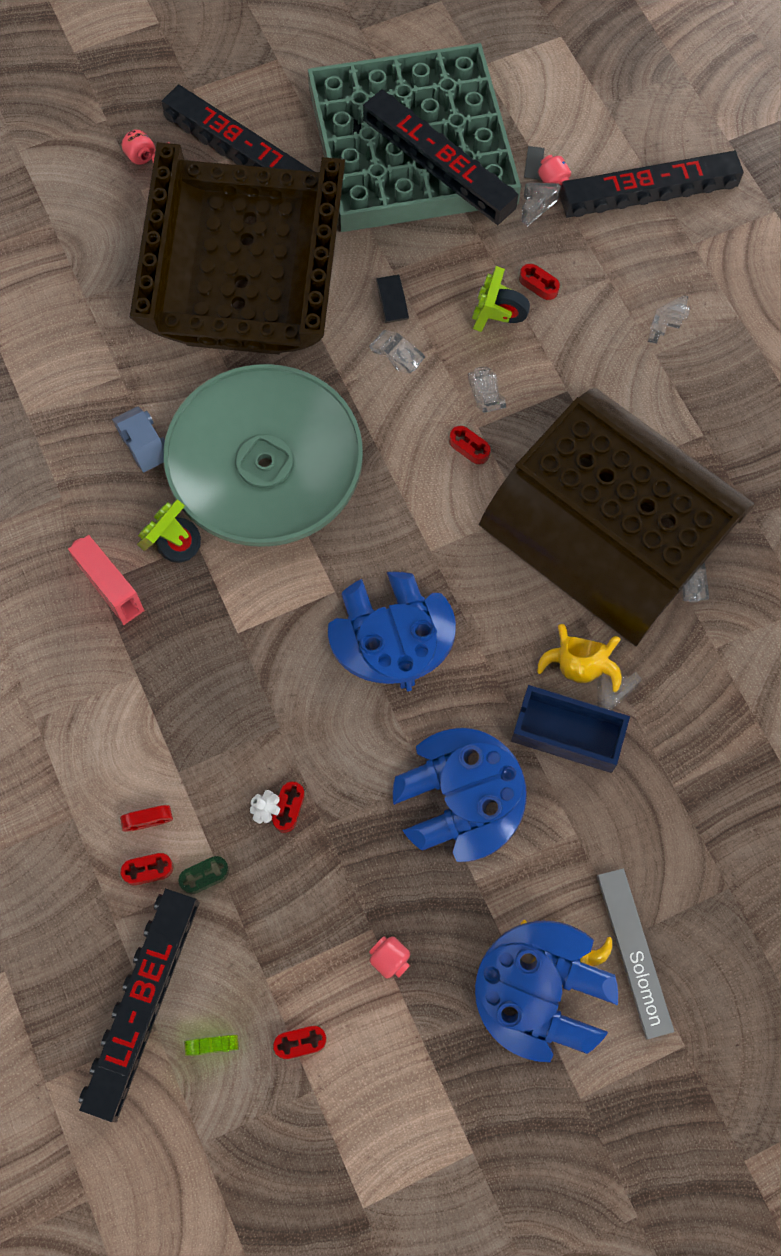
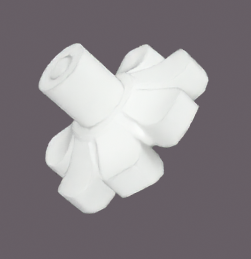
(264, 806)

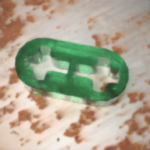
(200, 869)

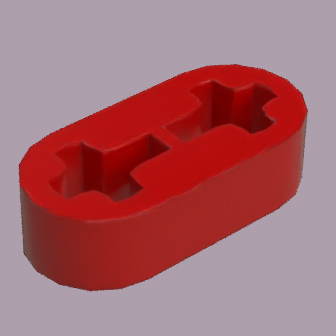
(539, 281)
(469, 444)
(294, 808)
(146, 818)
(147, 875)
(298, 1035)

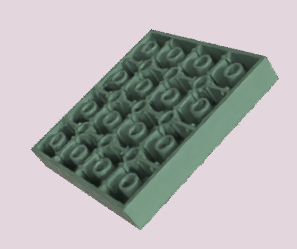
(440, 86)

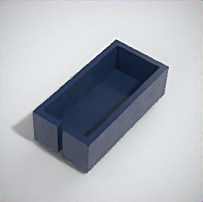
(570, 729)

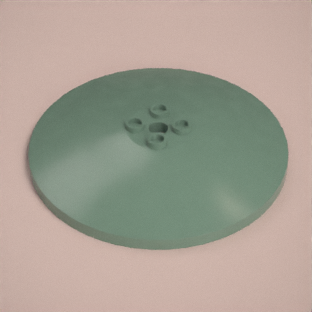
(254, 416)

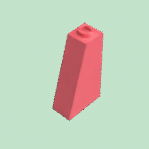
(106, 579)

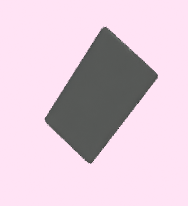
(534, 157)

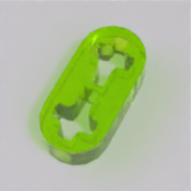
(211, 1045)

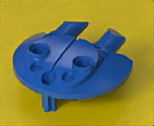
(393, 632)
(467, 791)
(537, 988)

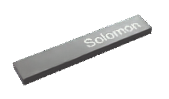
(635, 954)

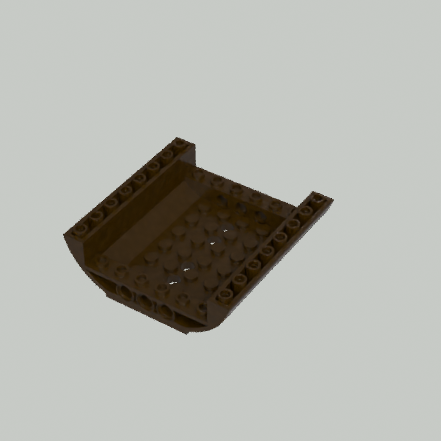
(196, 253)
(593, 532)

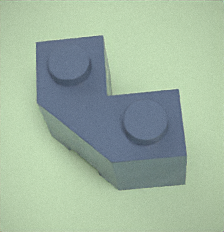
(141, 438)

